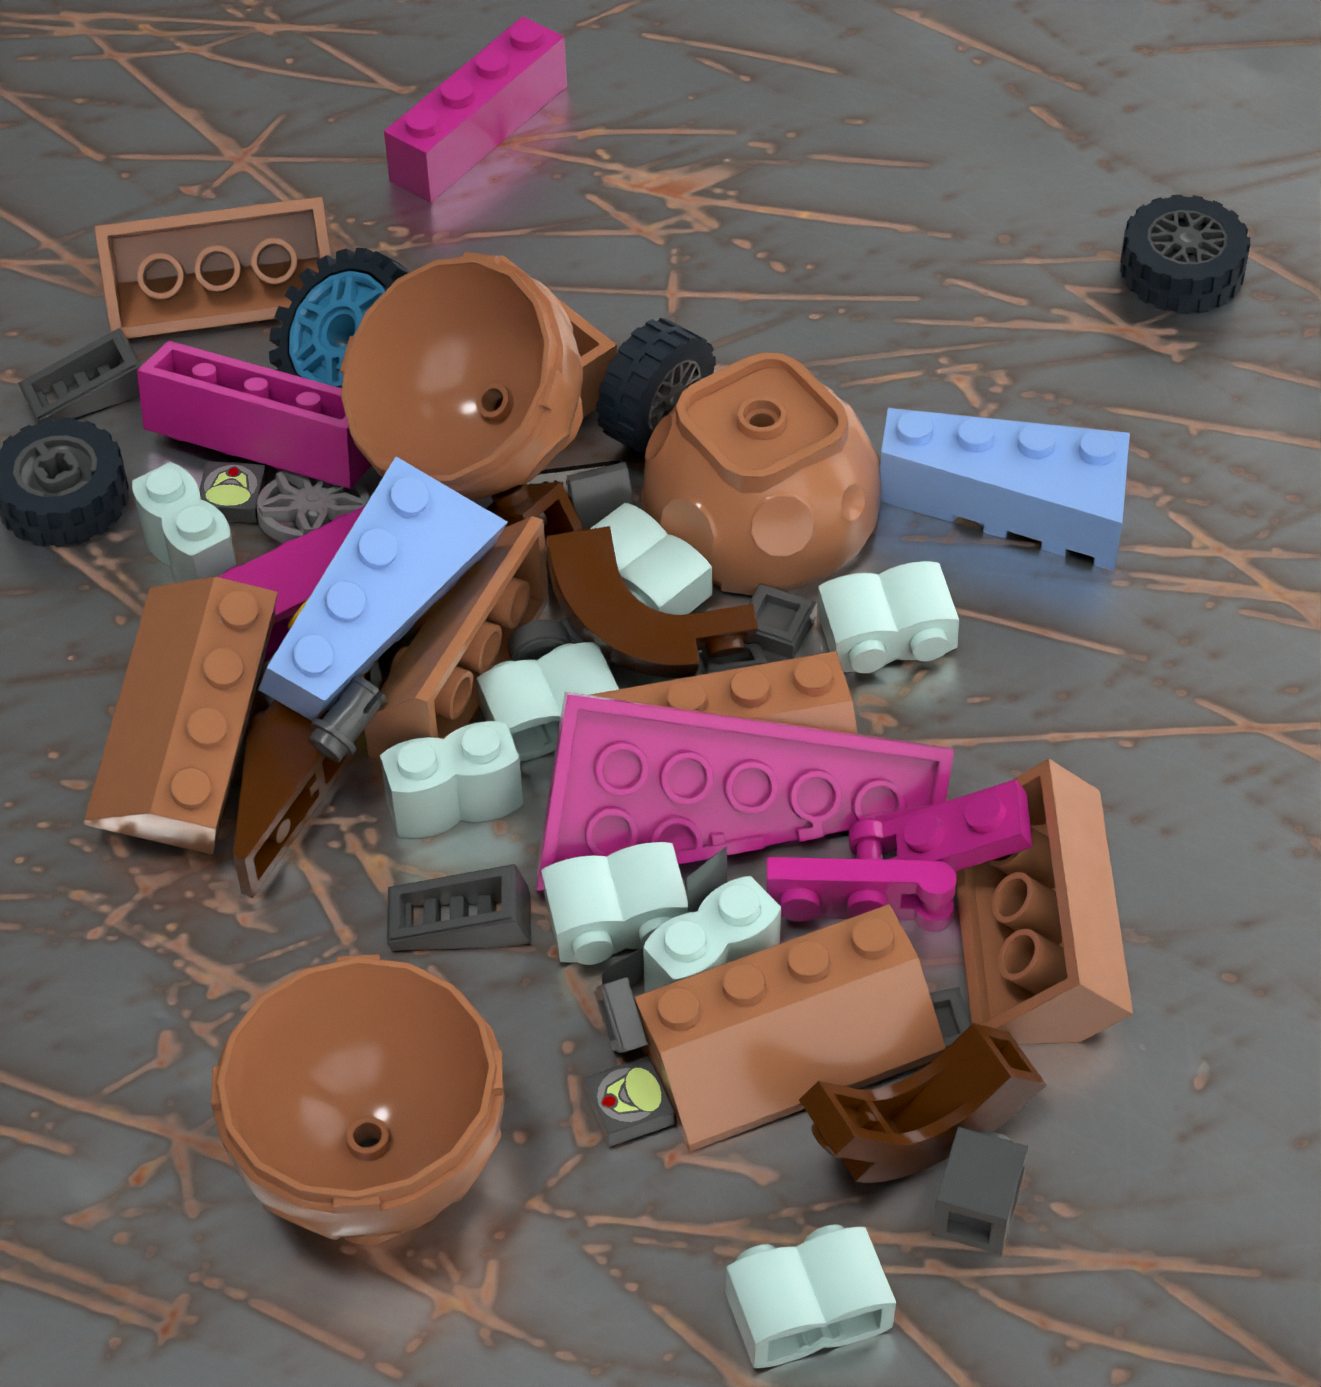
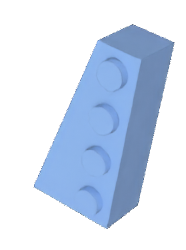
(1010, 478)
(387, 573)

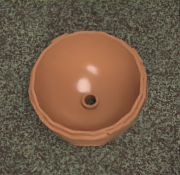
(440, 359)
(764, 475)
(353, 1059)

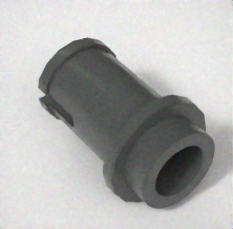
(346, 719)

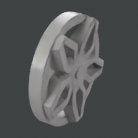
(307, 507)

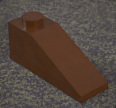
(279, 791)

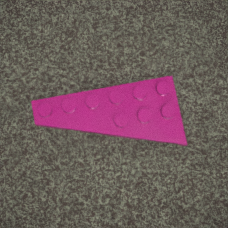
(719, 781)

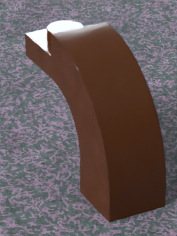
(626, 629)
(915, 1121)

